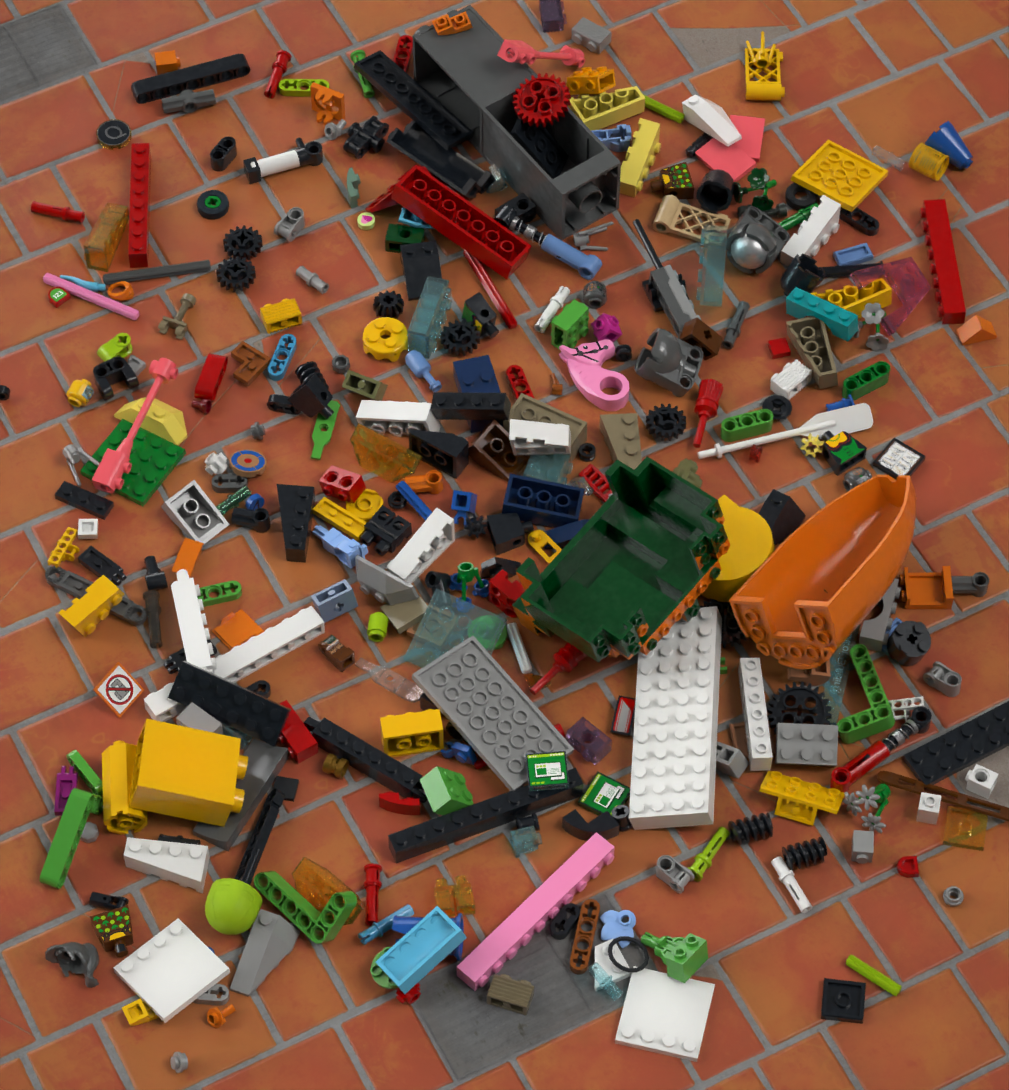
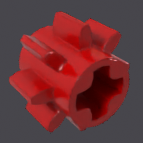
(411, 996)

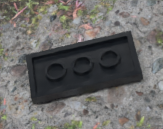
(540, 147)

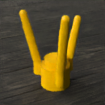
(762, 58)

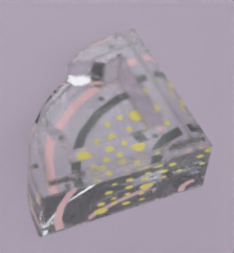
(582, 483)

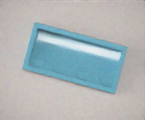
(421, 949)

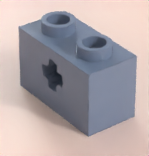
(334, 601)

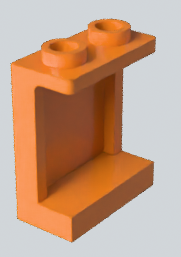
(927, 589)

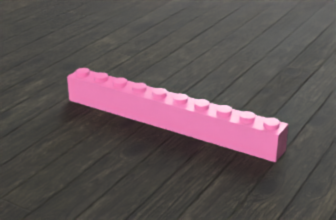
(535, 912)

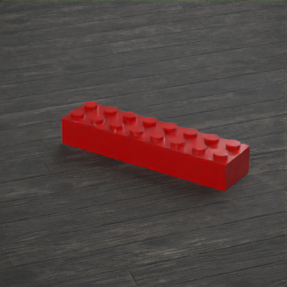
(461, 221)

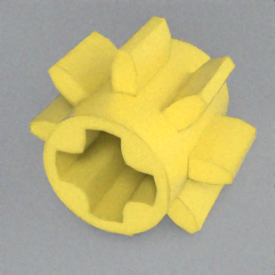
(815, 441)

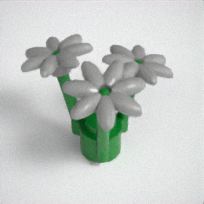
(875, 795)

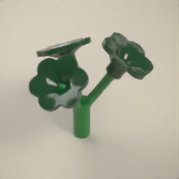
(758, 180)

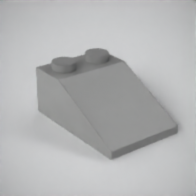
(195, 513)

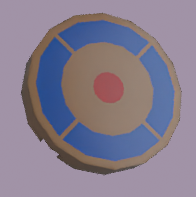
(247, 463)

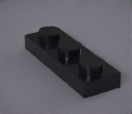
(84, 500)

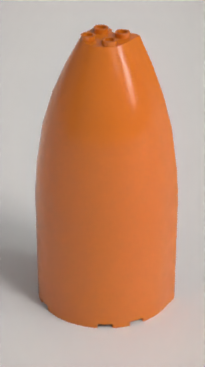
(845, 548)

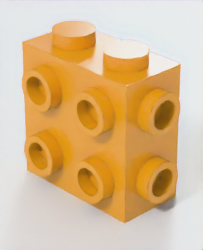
(591, 80)

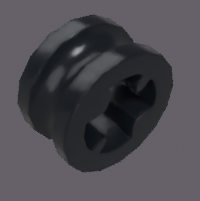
(623, 353)
(587, 447)

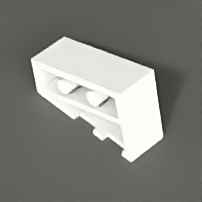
(539, 438)

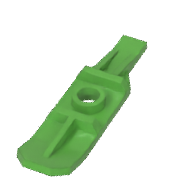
(322, 438)

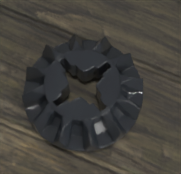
(779, 402)

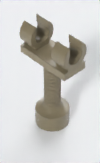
(187, 301)

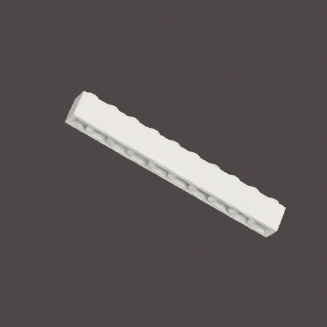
(247, 657)

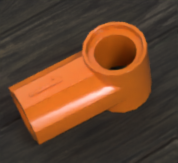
(430, 482)

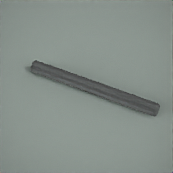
(156, 272)

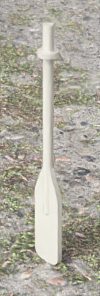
(845, 419)

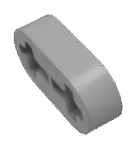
(210, 996)

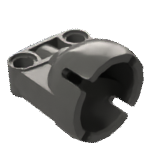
(670, 362)

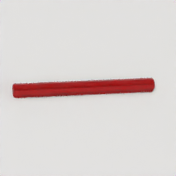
(491, 290)

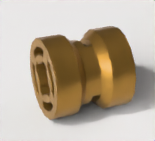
(335, 766)

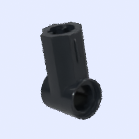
(256, 518)
(438, 580)

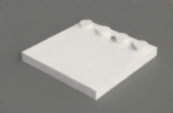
(171, 970)
(665, 1014)

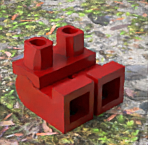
(504, 593)

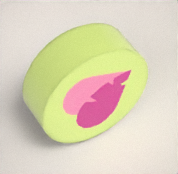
(366, 221)

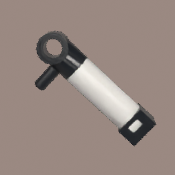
(307, 154)

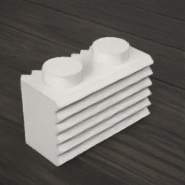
(791, 379)

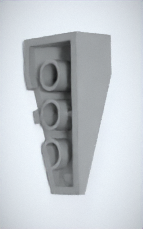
(266, 946)

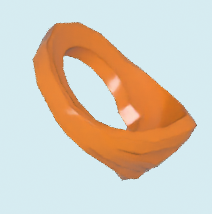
(127, 294)

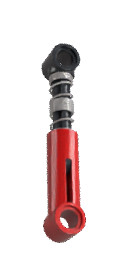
(879, 750)

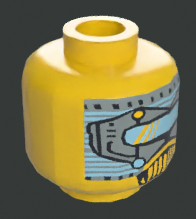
(80, 393)

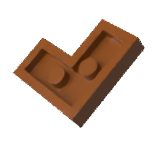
(252, 362)

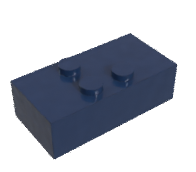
(476, 376)
(542, 501)

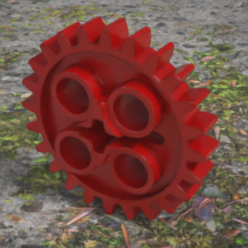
(541, 100)

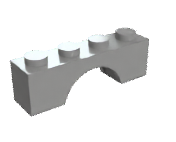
(873, 631)

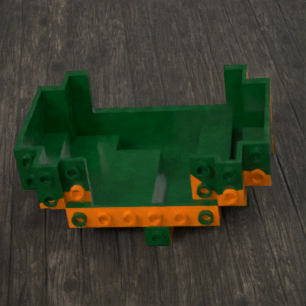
(628, 566)

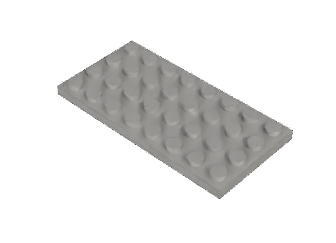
(489, 710)

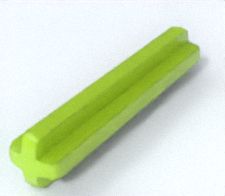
(664, 110)
(873, 975)

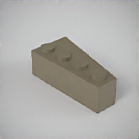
(813, 346)

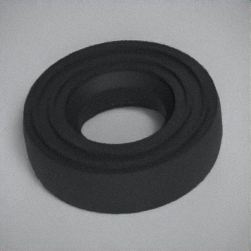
(799, 204)

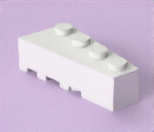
(814, 232)
(397, 416)

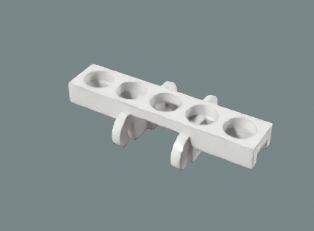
(906, 707)

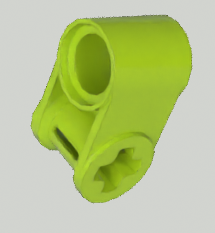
(116, 348)

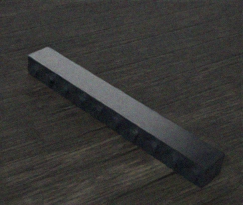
(479, 818)

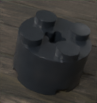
(909, 643)

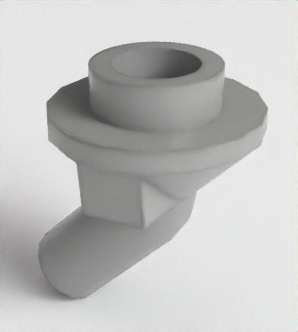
(332, 130)

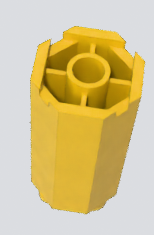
(117, 778)

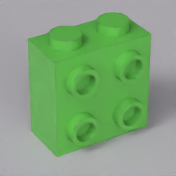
(570, 325)

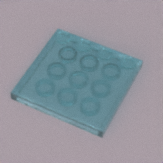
(448, 624)

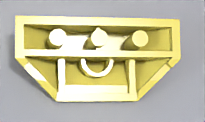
(160, 419)

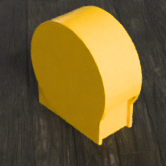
(749, 548)

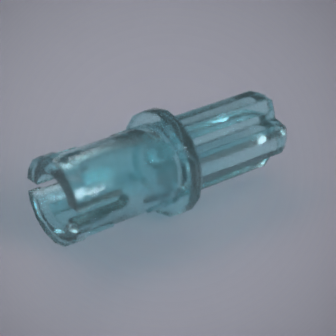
(605, 981)

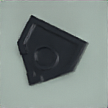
(495, 565)

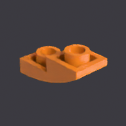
(455, 24)
(187, 556)

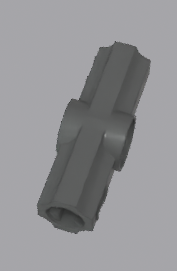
(188, 101)

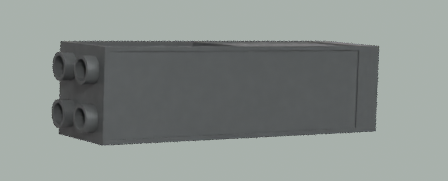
(479, 91)

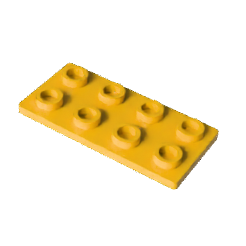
(799, 798)

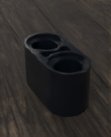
(223, 153)

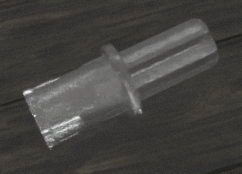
(888, 158)

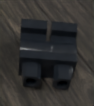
(385, 531)

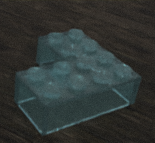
(713, 260)

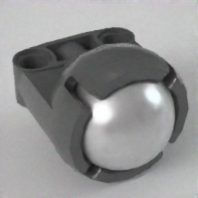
(755, 241)

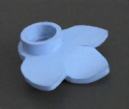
(615, 927)

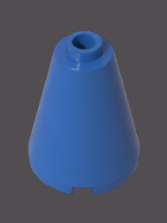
(950, 143)

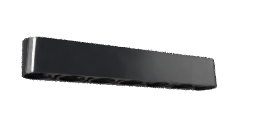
(190, 78)

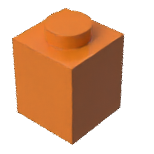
(166, 62)

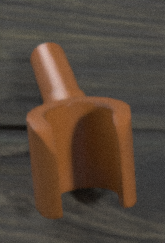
(556, 388)

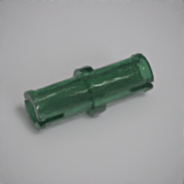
(233, 500)

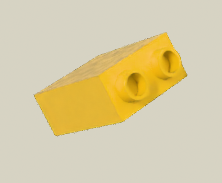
(187, 773)

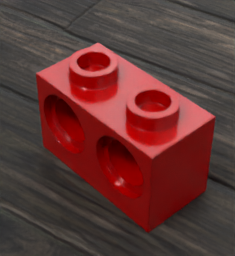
(342, 484)

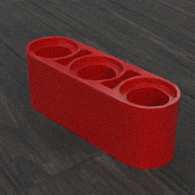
(211, 377)

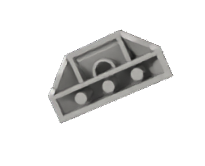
(383, 584)

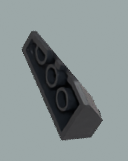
(781, 515)

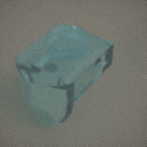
(499, 176)

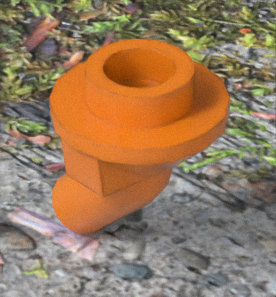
(218, 1016)

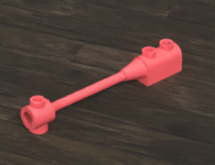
(524, 53)
(115, 463)

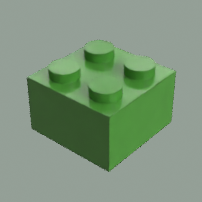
(446, 790)

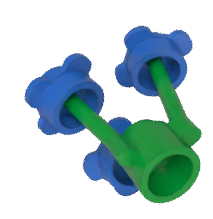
(465, 574)

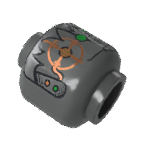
(595, 294)
(856, 477)

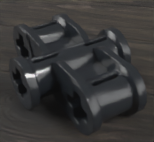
(366, 137)

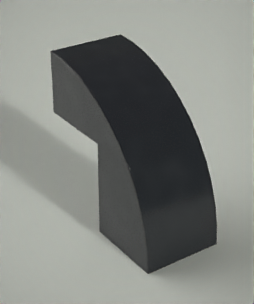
(603, 824)

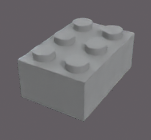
(806, 744)

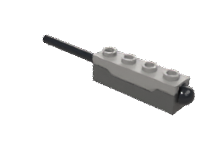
(668, 288)

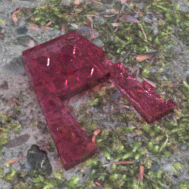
(906, 282)

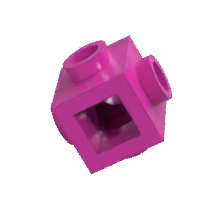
(606, 328)

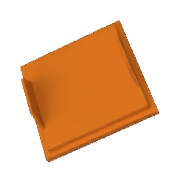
(236, 629)

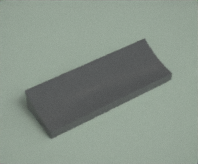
(262, 768)

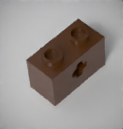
(701, 335)

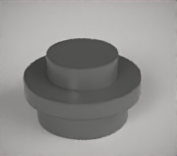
(258, 431)

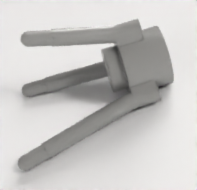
(582, 238)
(73, 456)

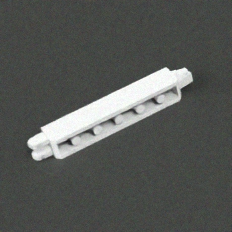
(192, 622)

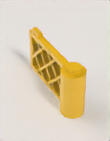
(763, 88)

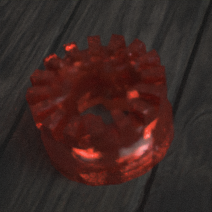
(755, 453)

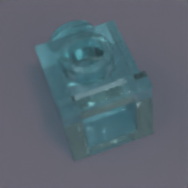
(524, 840)

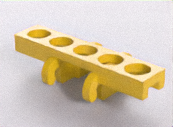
(62, 556)

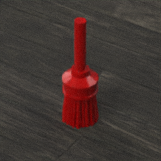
(706, 405)
(565, 660)

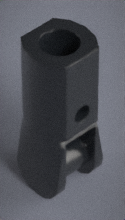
(106, 901)

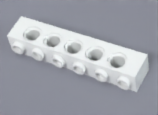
(755, 714)

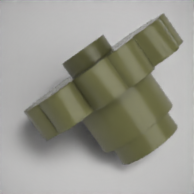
(687, 470)

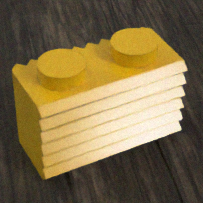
(281, 315)

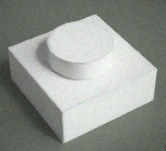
(88, 529)

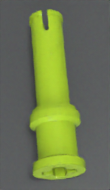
(703, 860)

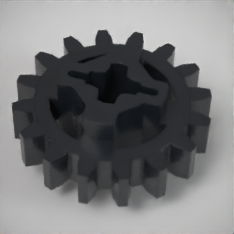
(242, 243)
(236, 273)
(460, 337)
(665, 422)

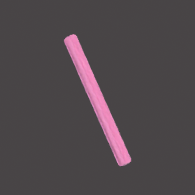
(91, 296)

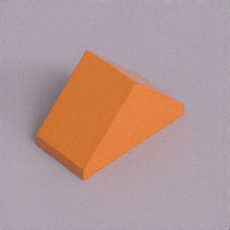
(976, 330)

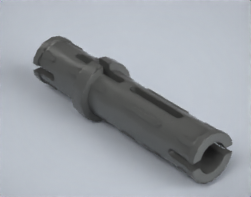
(733, 331)

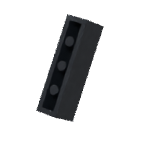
(470, 406)

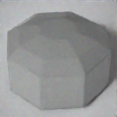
(90, 832)

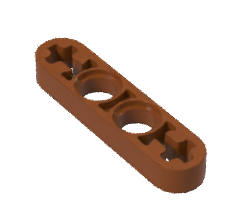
(583, 936)

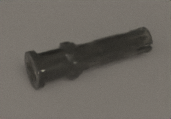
(153, 611)

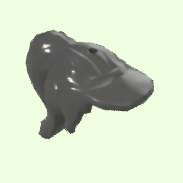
(75, 958)

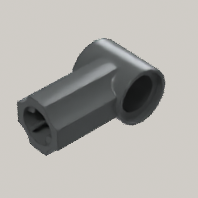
(969, 584)

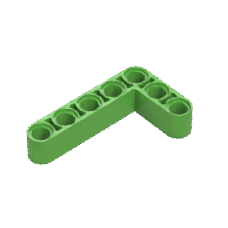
(873, 716)
(68, 835)
(318, 921)

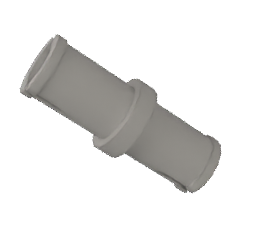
(312, 279)

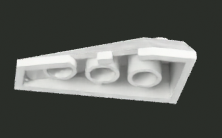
(710, 119)

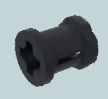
(621, 815)
(527, 822)

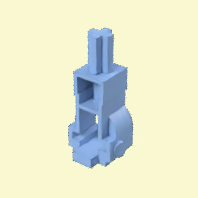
(612, 137)
(340, 545)

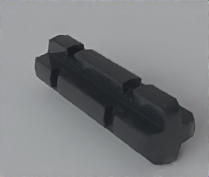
(690, 151)

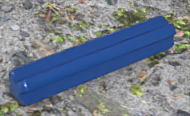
(413, 500)

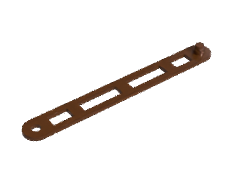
(892, 779)

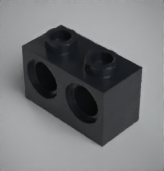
(523, 206)

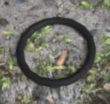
(627, 938)

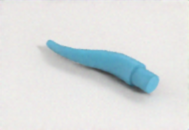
(93, 286)

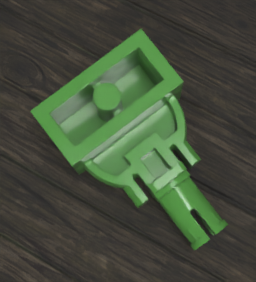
(679, 954)

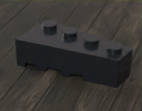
(296, 515)

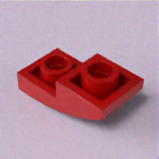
(391, 802)

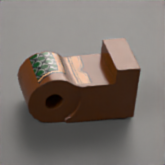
(337, 653)

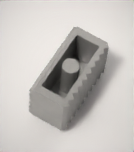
(591, 35)

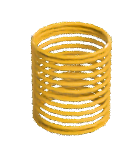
(912, 165)

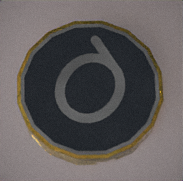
(113, 134)

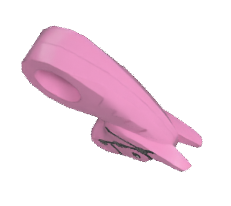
(589, 376)

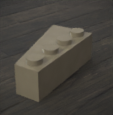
(622, 437)

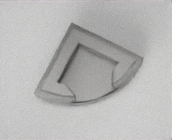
(136, 364)

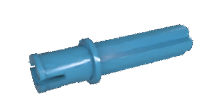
(377, 929)

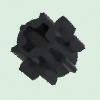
(474, 520)

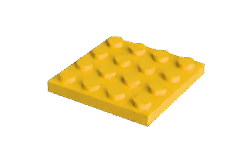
(839, 175)

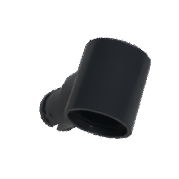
(154, 576)

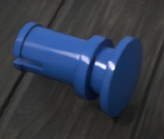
(841, 404)

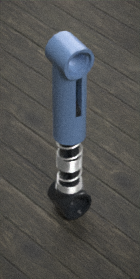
(585, 264)

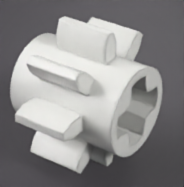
(215, 463)

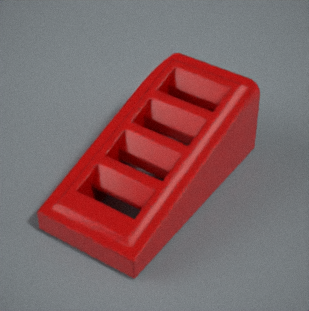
(591, 473)

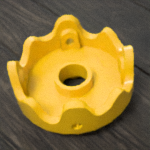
(385, 348)

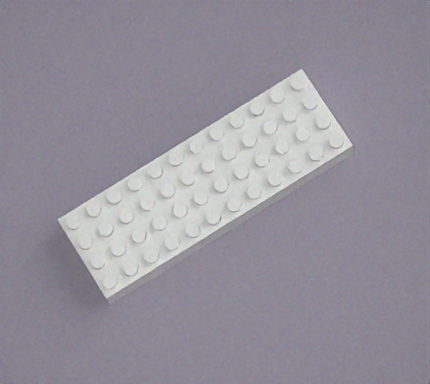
(677, 726)

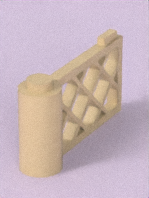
(670, 211)

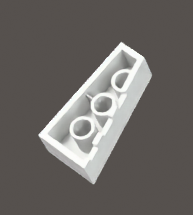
(424, 547)
(169, 860)

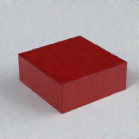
(779, 348)

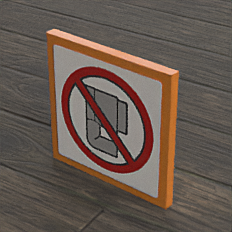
(118, 689)

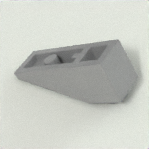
(730, 760)

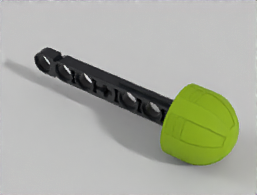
(233, 902)

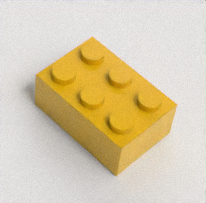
(412, 733)

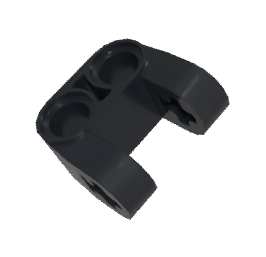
(112, 372)

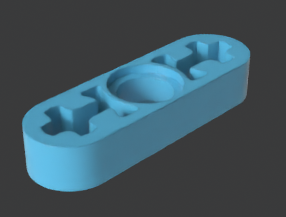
(281, 350)

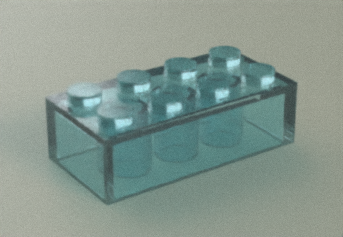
(429, 316)

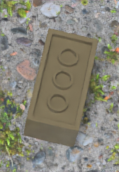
(530, 409)

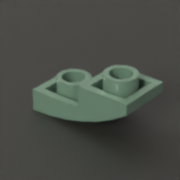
(352, 188)

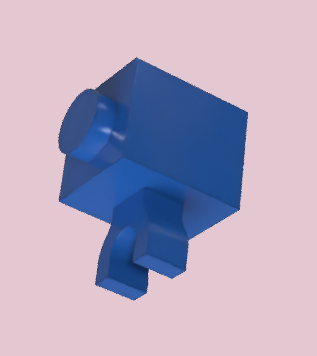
(463, 503)

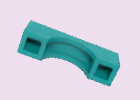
(840, 321)

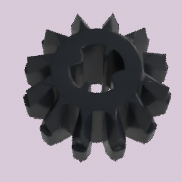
(388, 304)

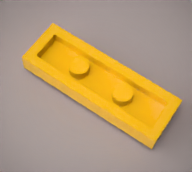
(340, 518)

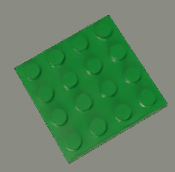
(150, 459)

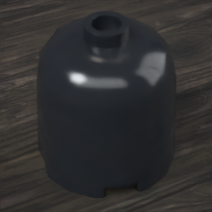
(715, 191)
(802, 274)

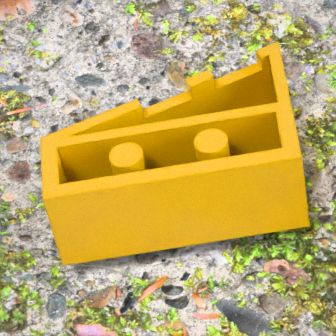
(93, 606)

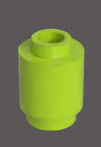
(377, 627)

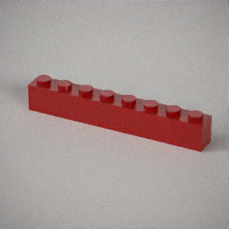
(139, 205)
(943, 262)

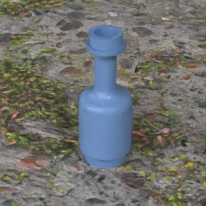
(421, 369)

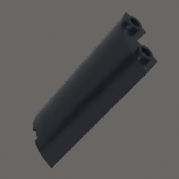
(443, 163)

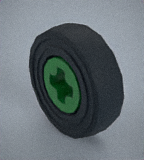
(209, 211)

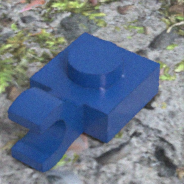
(462, 752)

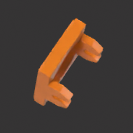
(326, 95)

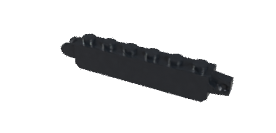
(366, 758)

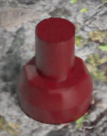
(204, 405)

